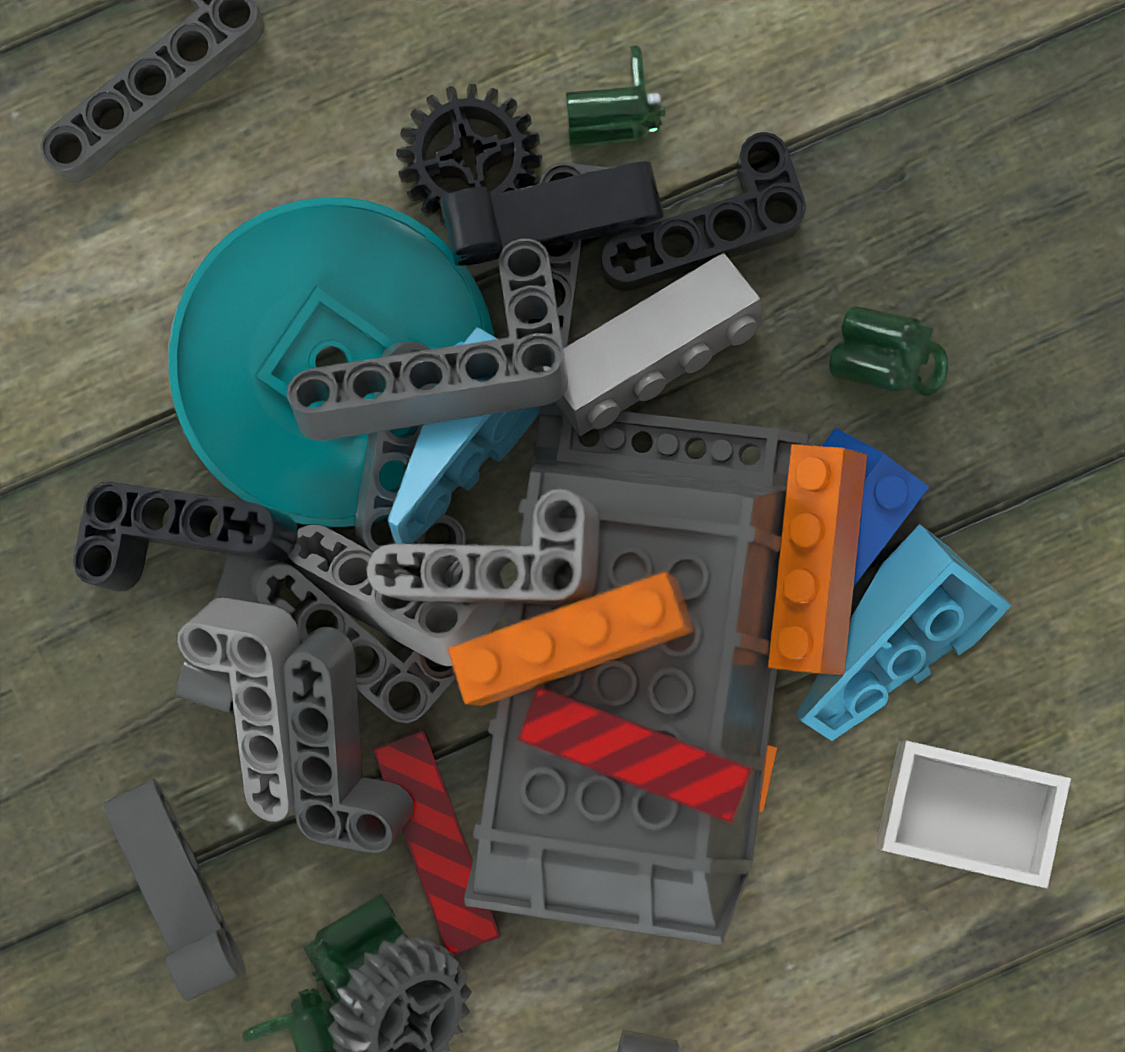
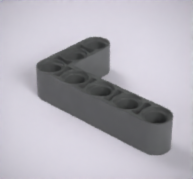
(144, 111)
(450, 367)

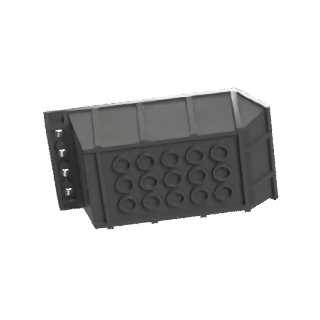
(583, 842)

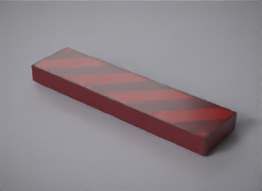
(636, 754)
(436, 842)

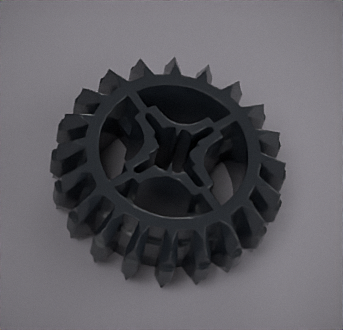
(445, 164)

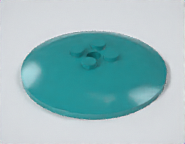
(264, 310)

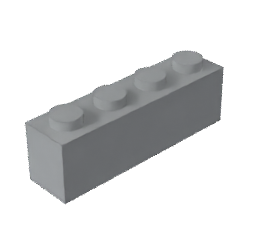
(657, 343)

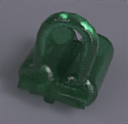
(614, 113)
(887, 352)
(347, 939)
(306, 1024)

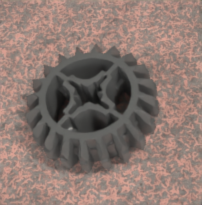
(401, 1000)

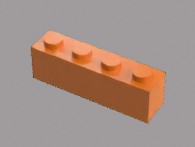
(817, 559)
(571, 639)

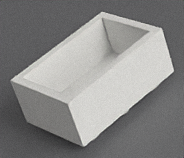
(973, 813)

